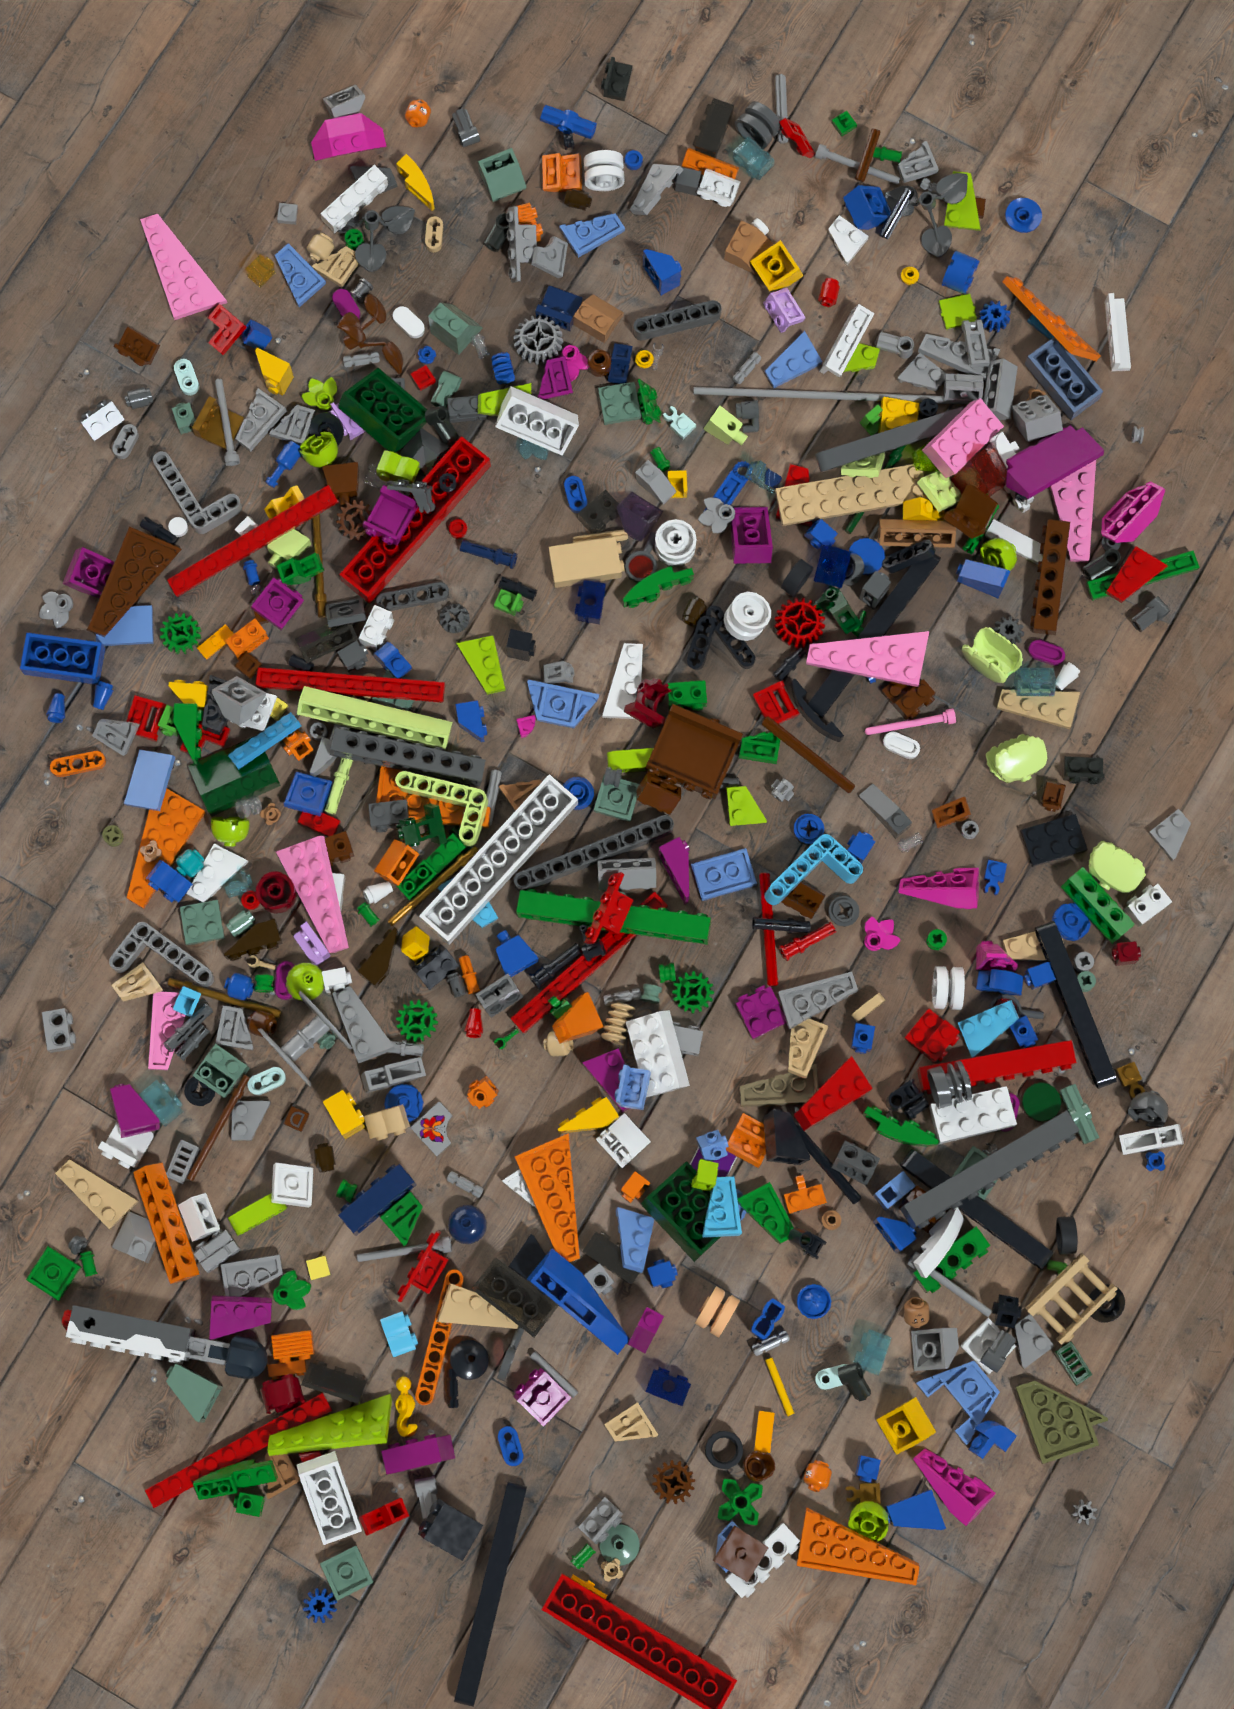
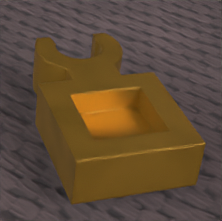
(1129, 1077)
(866, 1492)

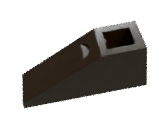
(259, 937)
(378, 965)

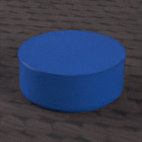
(633, 160)

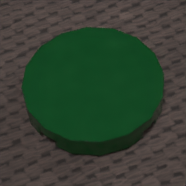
(1041, 1102)

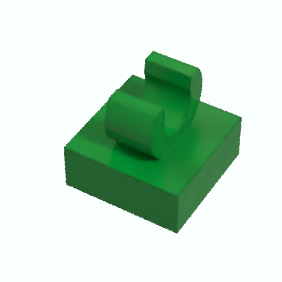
(844, 123)
(560, 1007)

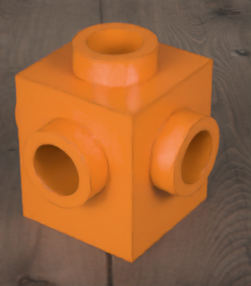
(297, 744)
(482, 1092)

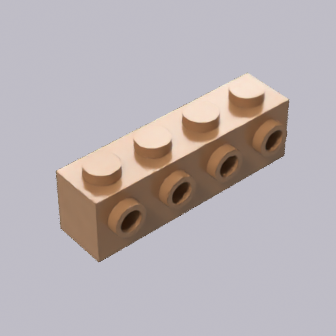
(909, 532)

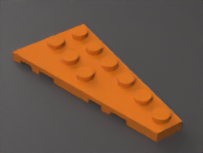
(1054, 324)
(450, 813)
(171, 830)
(550, 1184)
(841, 1550)

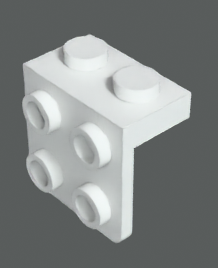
(127, 1149)

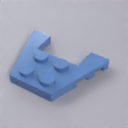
(970, 1389)

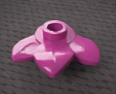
(575, 363)
(882, 933)

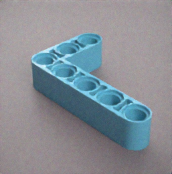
(807, 864)

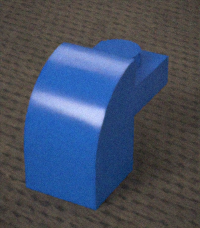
(392, 660)
(1000, 981)
(991, 1434)

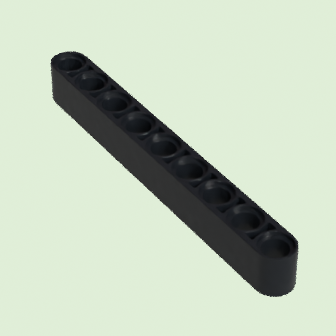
(1075, 1005)
(981, 1212)

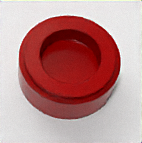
(458, 528)

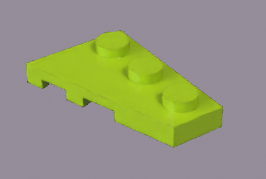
(965, 213)
(491, 402)
(484, 662)

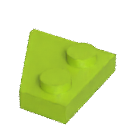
(863, 358)
(742, 807)

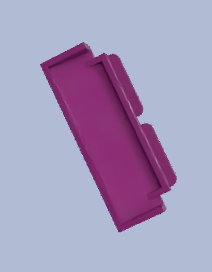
(1051, 461)

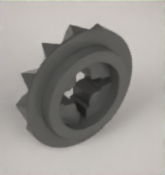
(454, 627)
(845, 902)

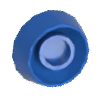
(582, 790)
(814, 1301)

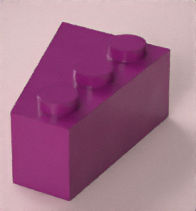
(606, 1071)
(237, 1314)
(417, 1454)

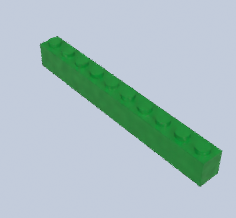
(639, 920)

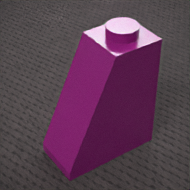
(132, 1112)
(646, 1330)

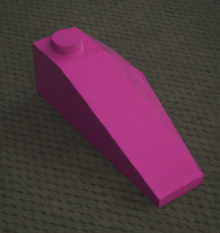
(952, 889)
(992, 956)
(959, 1492)

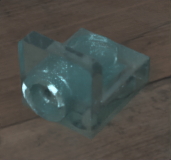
(237, 888)

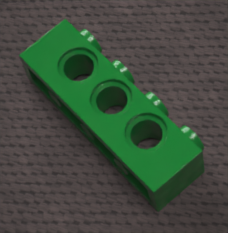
(1097, 905)
(975, 1240)

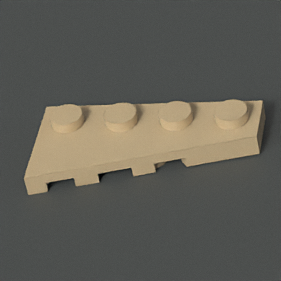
(1049, 709)
(98, 1195)
(469, 1308)

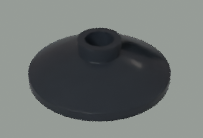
(321, 423)
(1114, 1311)
(460, 1363)

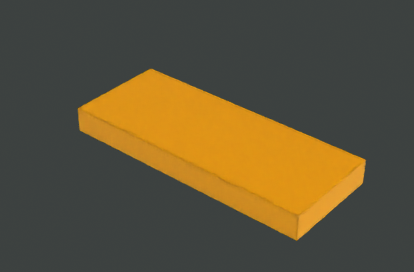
(215, 642)
(764, 1431)
(590, 1585)

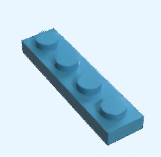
(264, 740)

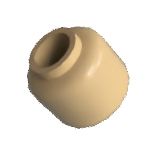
(320, 247)
(556, 1049)

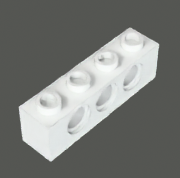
(780, 1534)

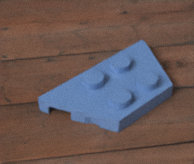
(560, 704)

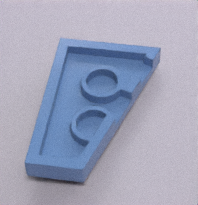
(591, 234)
(299, 274)
(793, 362)
(635, 1237)

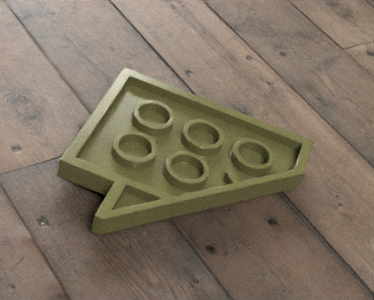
(1057, 1422)

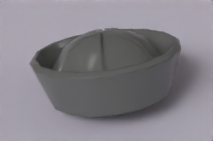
(854, 570)

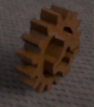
(358, 511)
(670, 1491)

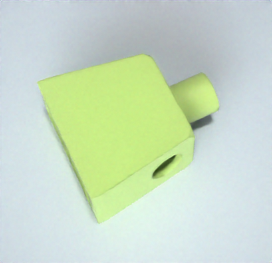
(725, 427)
(287, 546)

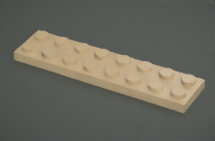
(848, 495)

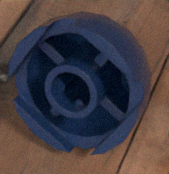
(467, 1224)

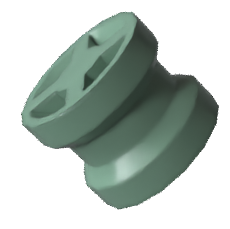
(1084, 982)
(651, 993)

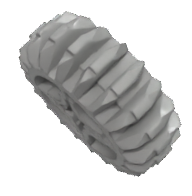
(546, 340)

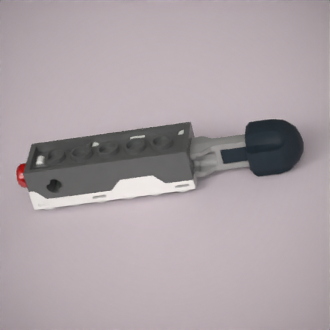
(242, 1357)

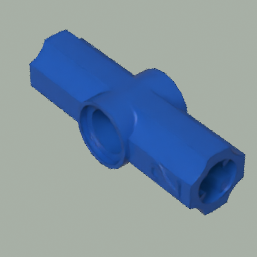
(568, 121)

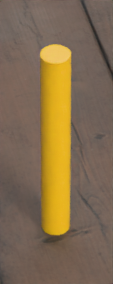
(779, 1386)

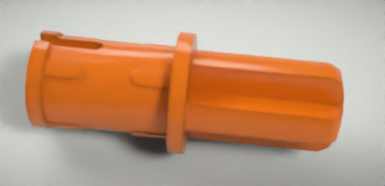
(469, 975)

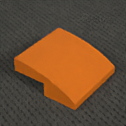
(561, 172)
(748, 1140)

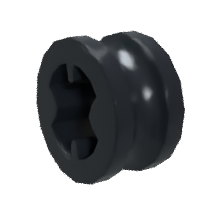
(568, 141)
(443, 486)

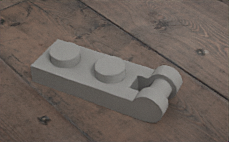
(976, 343)

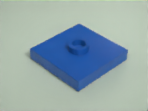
(308, 793)

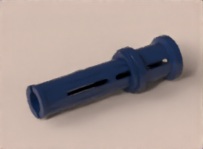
(497, 556)

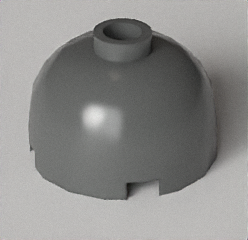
(1150, 1108)

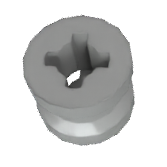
(1080, 965)

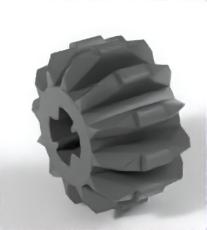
(1003, 625)

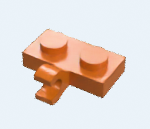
(804, 1197)

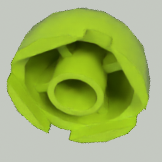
(319, 450)
(999, 553)
(229, 829)
(297, 981)
(869, 1520)

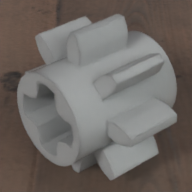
(782, 790)
(1089, 1515)

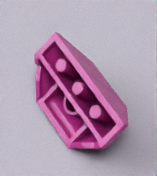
(347, 136)
(1132, 513)

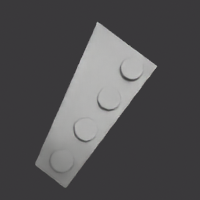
(362, 1029)

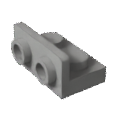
(600, 1521)

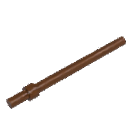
(237, 1093)

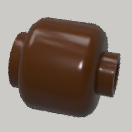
(599, 363)
(262, 1020)

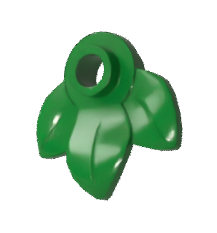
(294, 1289)

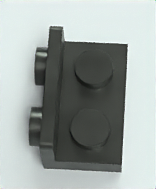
(617, 80)
(1083, 769)

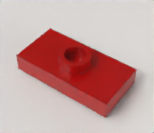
(322, 824)

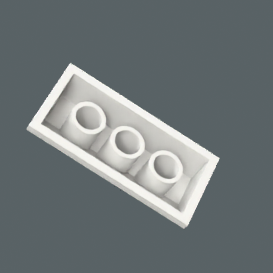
(537, 421)

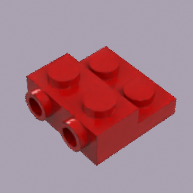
(932, 1036)

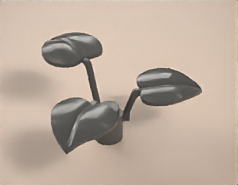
(953, 190)
(397, 219)

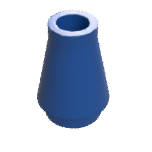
(102, 694)
(56, 710)

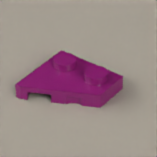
(556, 379)

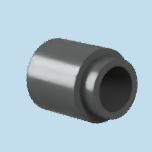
(138, 398)

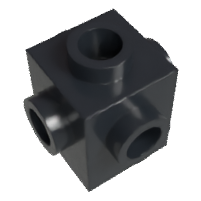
(1006, 1311)

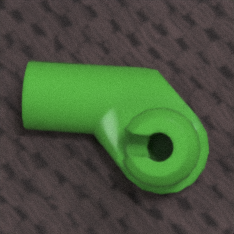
(1056, 1266)

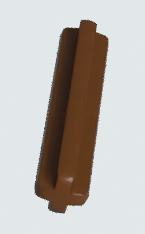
(867, 155)

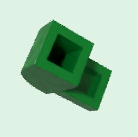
(300, 571)

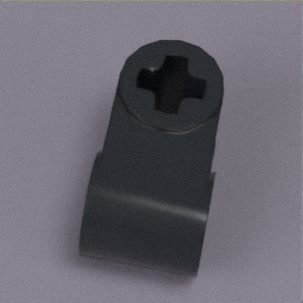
(906, 1093)
(806, 1241)

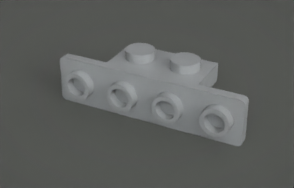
(522, 243)

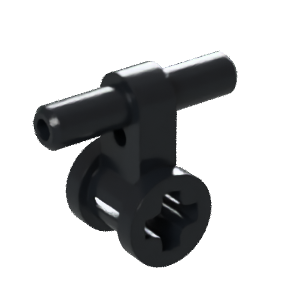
(592, 950)

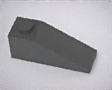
(886, 811)

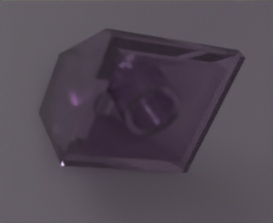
(638, 516)

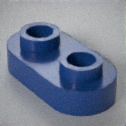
(575, 495)
(510, 1446)

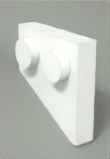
(847, 238)

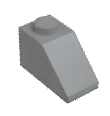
(655, 482)

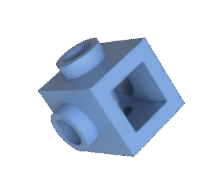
(712, 1145)

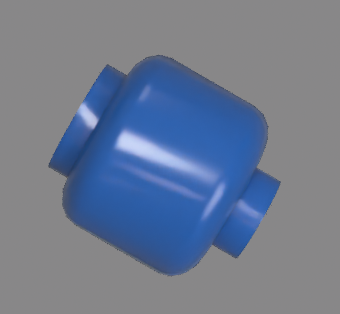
(239, 986)

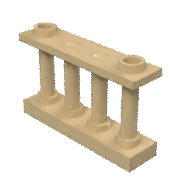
(1052, 1293)

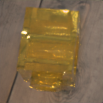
(260, 270)

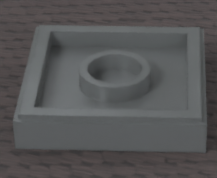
(345, 612)

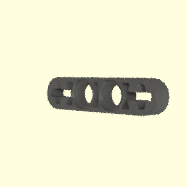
(412, 594)

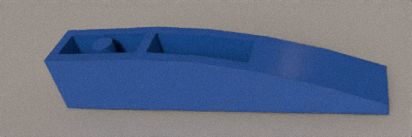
(577, 1297)

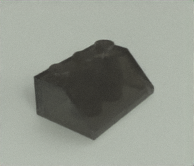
(335, 1382)

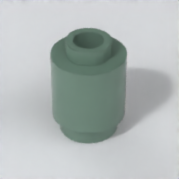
(241, 923)

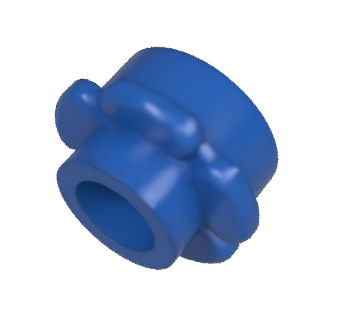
(426, 359)

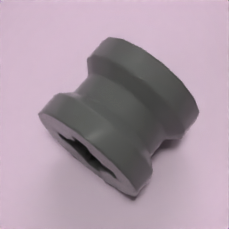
(612, 777)

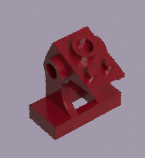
(655, 693)

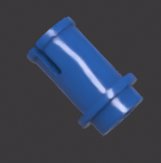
(251, 572)

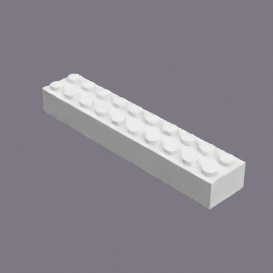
(498, 859)

